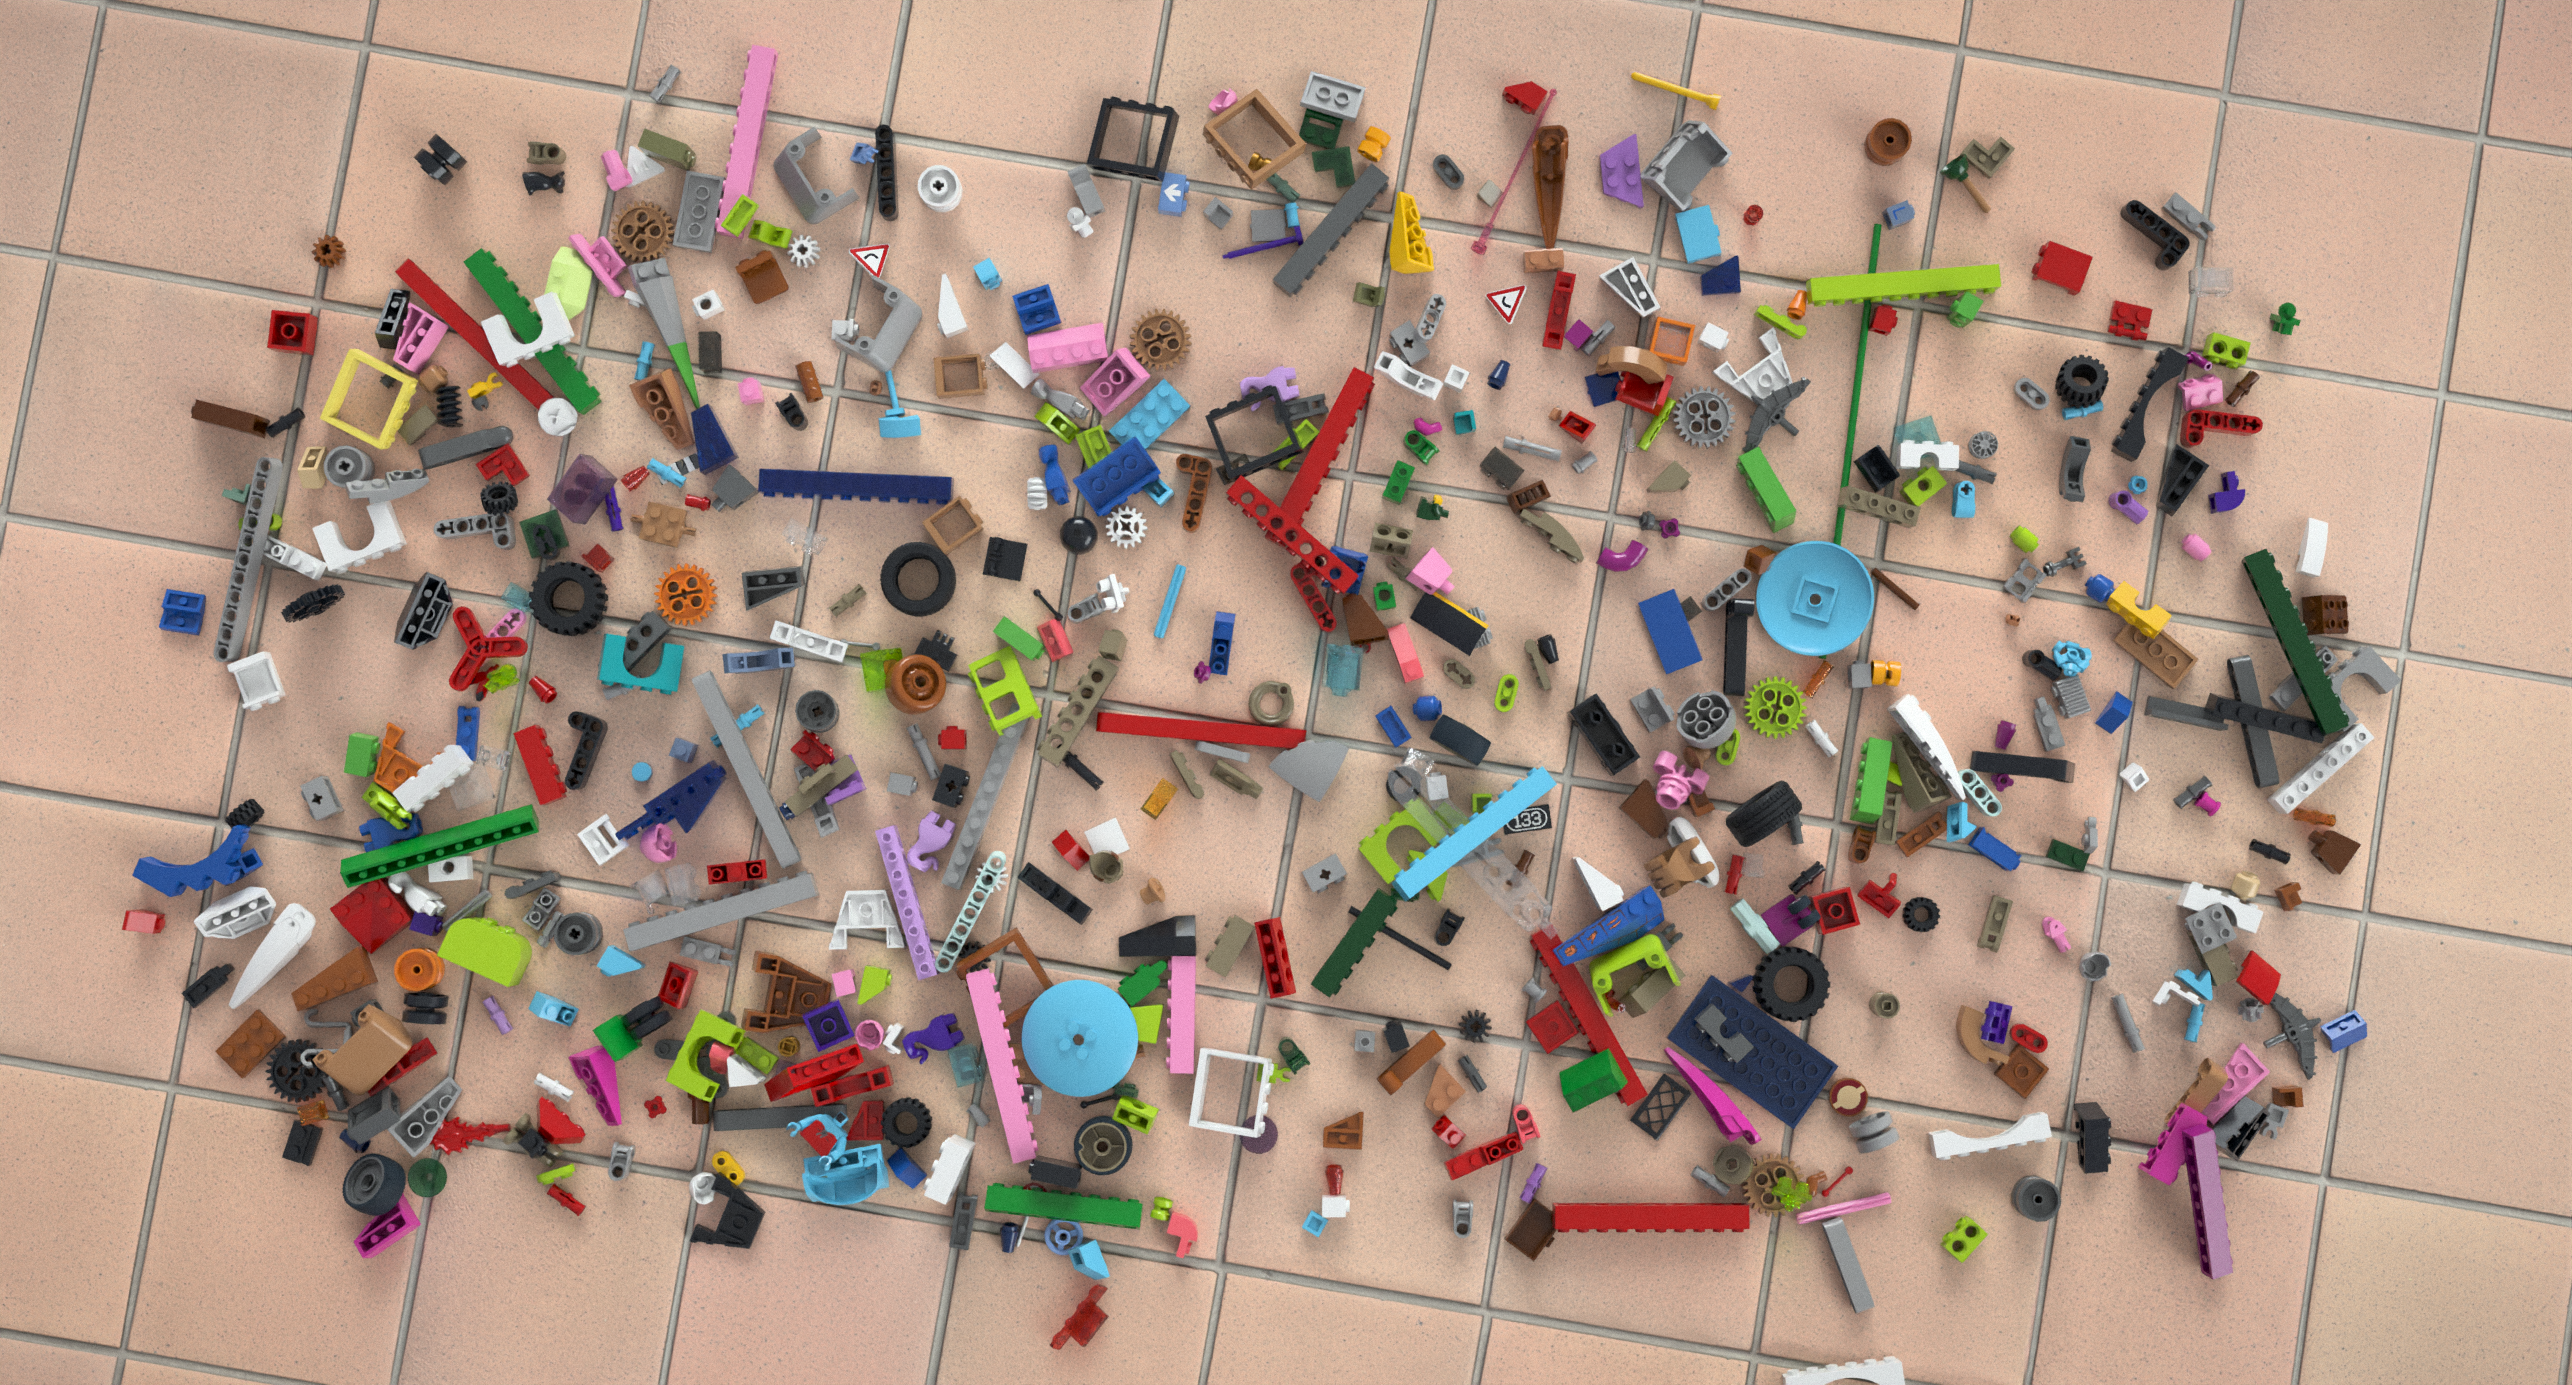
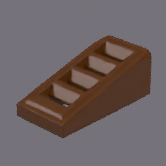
(1514, 504)

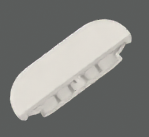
(1682, 830)

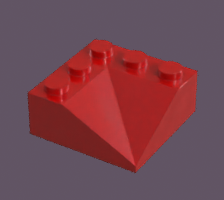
(373, 914)

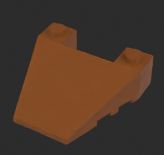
(789, 994)

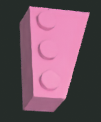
(419, 339)

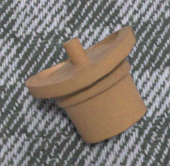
(1696, 756)
(1153, 892)

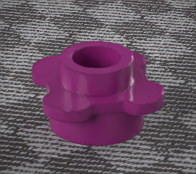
(1673, 523)
(1202, 672)
(2001, 785)

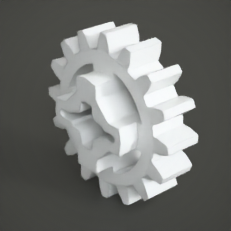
(1133, 521)

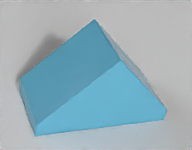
(1159, 492)

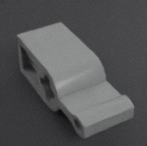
(1086, 191)

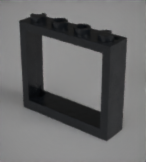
(1156, 173)
(1265, 461)

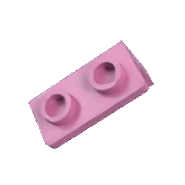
(2201, 392)

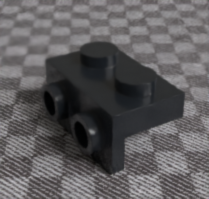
(1877, 468)

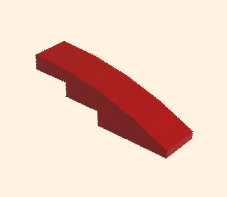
(411, 1060)

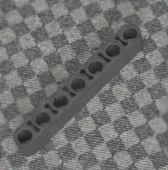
(2256, 739)
(770, 1116)

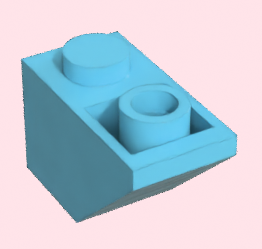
(988, 274)
(553, 1009)
(1089, 1260)

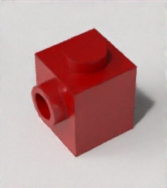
(1883, 320)
(953, 738)

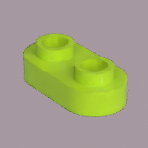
(1506, 693)
(1730, 748)
(548, 1177)

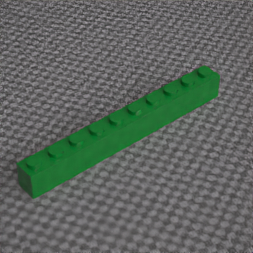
(529, 327)
(439, 846)

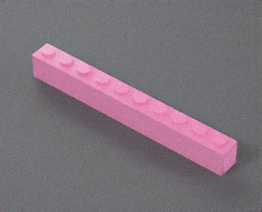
(748, 131)
(1001, 1066)

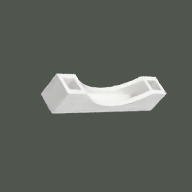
(2028, 1128)
(1882, 1372)

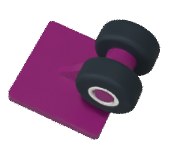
(1790, 918)

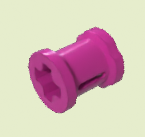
(2207, 803)

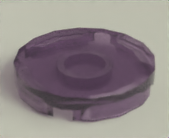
(1265, 1141)

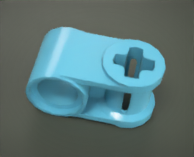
(1963, 503)

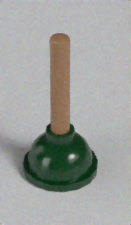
(1957, 170)

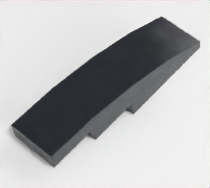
(1055, 893)

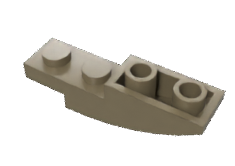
(1560, 538)

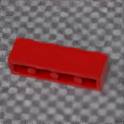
(540, 764)

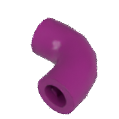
(1622, 561)

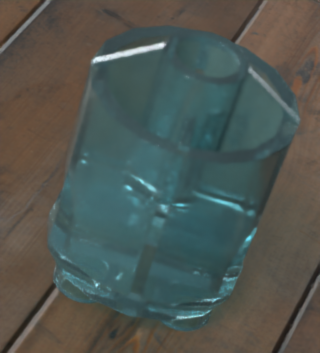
(1342, 669)

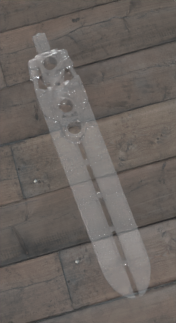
(1470, 863)

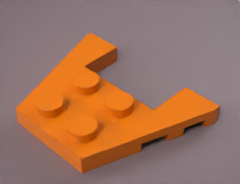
(394, 766)

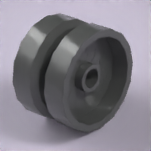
(566, 933)
(2038, 1209)

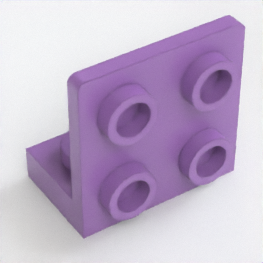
(848, 788)

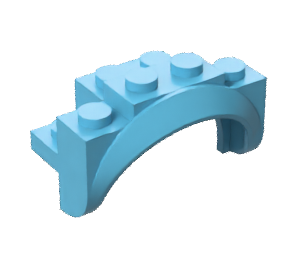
(848, 1177)

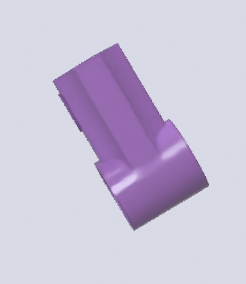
(2129, 507)

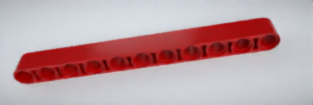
(470, 331)
(1199, 730)

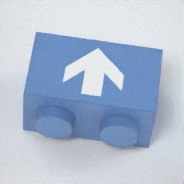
(1172, 194)

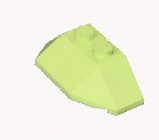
(570, 280)

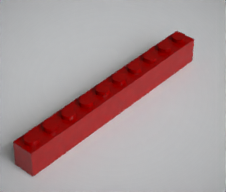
(1325, 449)
(1588, 1013)
(1650, 1216)

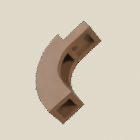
(1635, 360)
(1968, 1034)

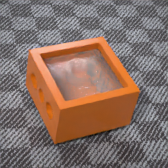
(1671, 340)

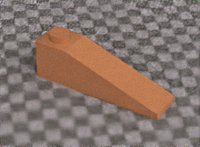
(663, 402)

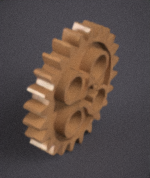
(631, 219)
(1167, 356)
(1756, 1191)

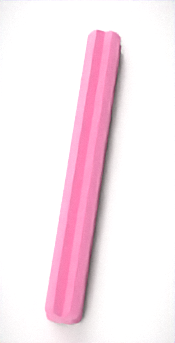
(1843, 1208)

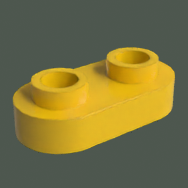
(730, 1166)

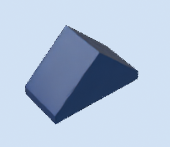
(2114, 713)
(906, 1168)

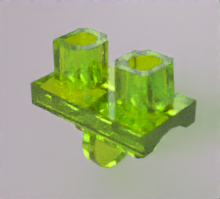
(502, 678)
(1791, 1197)

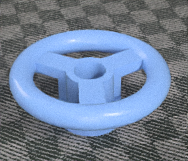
(1061, 1242)

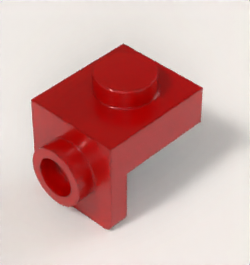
(1448, 1131)

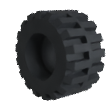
(2085, 368)
(894, 1134)

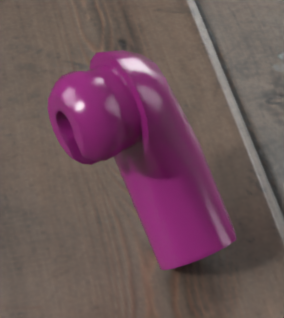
(2199, 361)

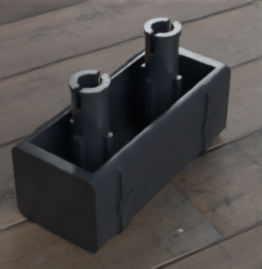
(1603, 734)

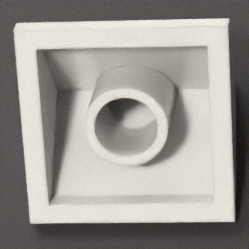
(742, 1072)

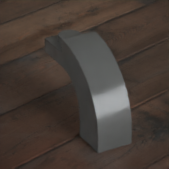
(2073, 468)

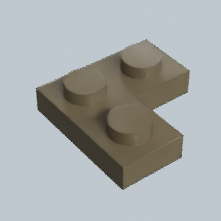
(1988, 160)

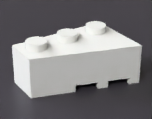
(1632, 287)

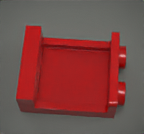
(2062, 267)
(1639, 394)

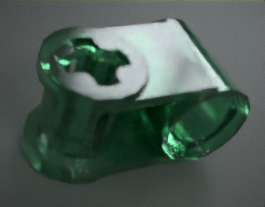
(1293, 1056)

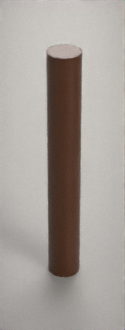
(1894, 588)

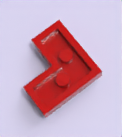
(504, 461)

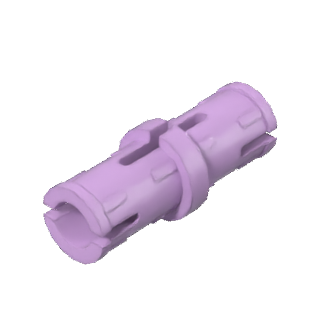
(497, 1015)

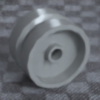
(347, 465)
(1874, 1132)

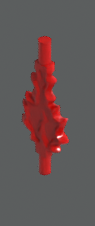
(453, 1135)

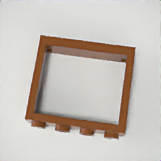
(994, 946)

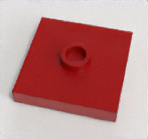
(1552, 1026)

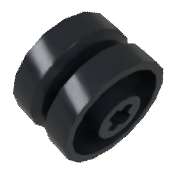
(425, 1008)
(646, 1017)

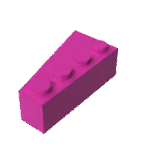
(2169, 1153)

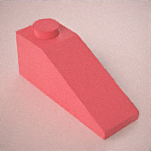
(1405, 653)

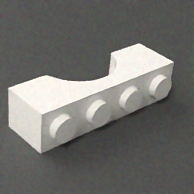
(2241, 916)

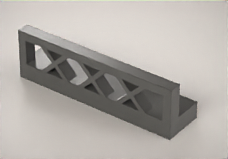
(2183, 713)

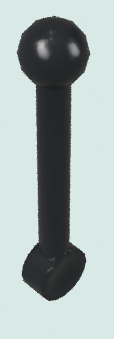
(1058, 616)
(1084, 1104)

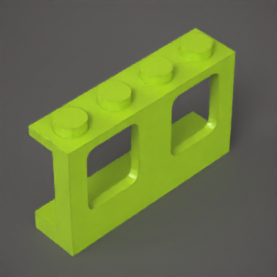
(1014, 682)

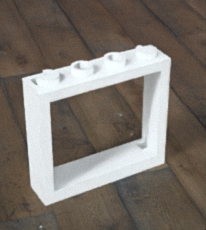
(1200, 1089)

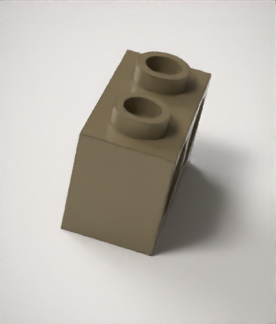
(1391, 540)

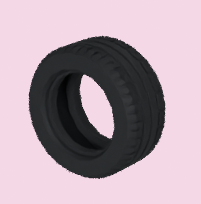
(891, 571)
(1764, 813)

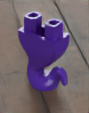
(935, 1036)

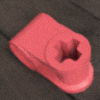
(718, 1057)
(1526, 1127)

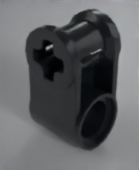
(790, 410)
(1448, 926)

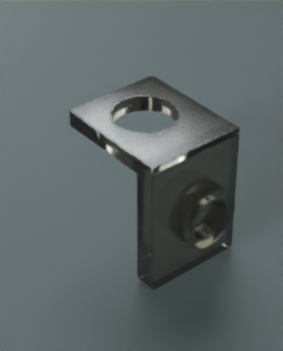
(1221, 470)

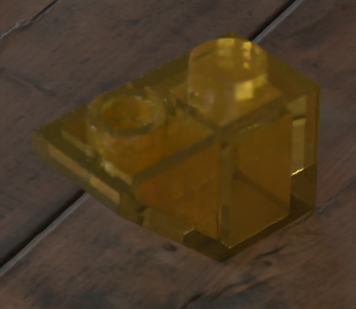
(1159, 799)

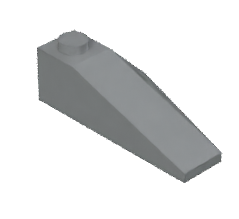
(425, 1116)

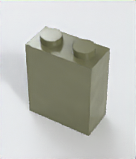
(667, 150)

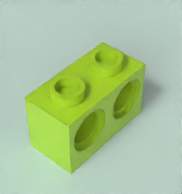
(2226, 345)
(1967, 1243)

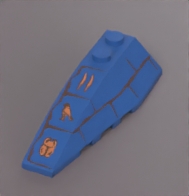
(1615, 928)

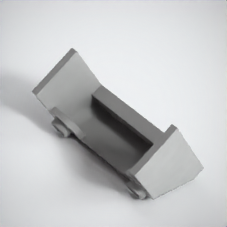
(812, 205)
(894, 334)

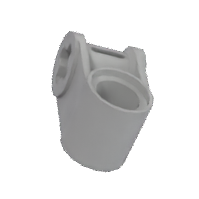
(1086, 608)
(621, 1159)
(1462, 1216)

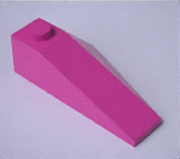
(599, 1075)

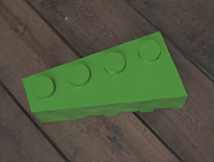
(1766, 489)
(1871, 781)

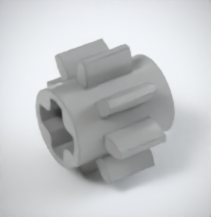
(2250, 1010)

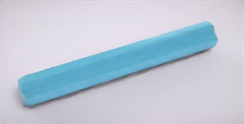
(1169, 601)

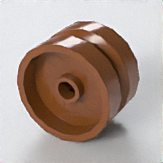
(1888, 142)

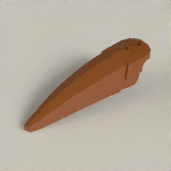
(1549, 175)

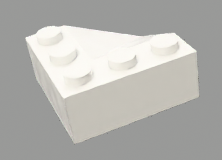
(949, 1169)

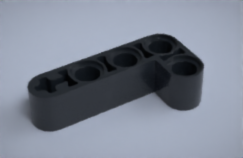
(2152, 232)
(582, 751)

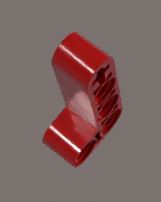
(2222, 425)
(1315, 597)

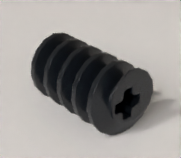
(447, 406)

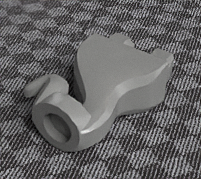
(1061, 400)

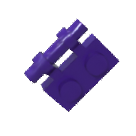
(1996, 1022)

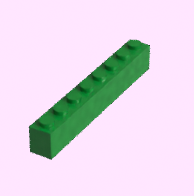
(1063, 1207)

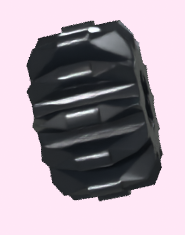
(971, 950)
(1479, 1031)

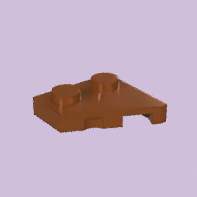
(1345, 1133)

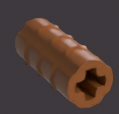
(809, 382)

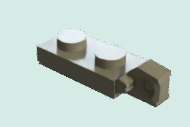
(1235, 779)

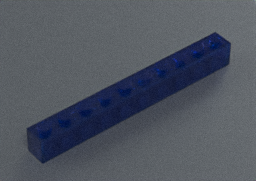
(856, 485)

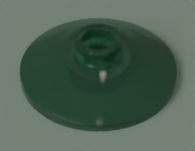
(418, 1177)

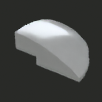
(1310, 766)

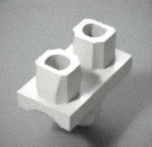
(1079, 222)
(1114, 592)

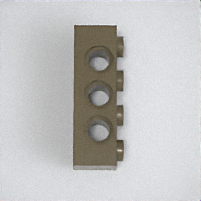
(1878, 506)

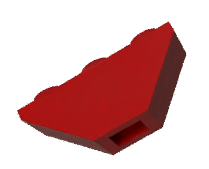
(737, 871)
(556, 1125)

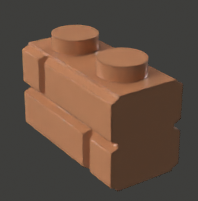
(1543, 260)

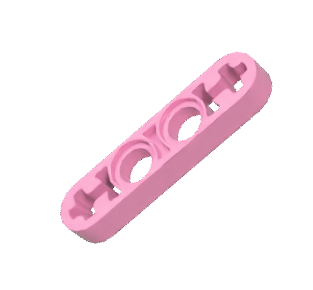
(511, 631)

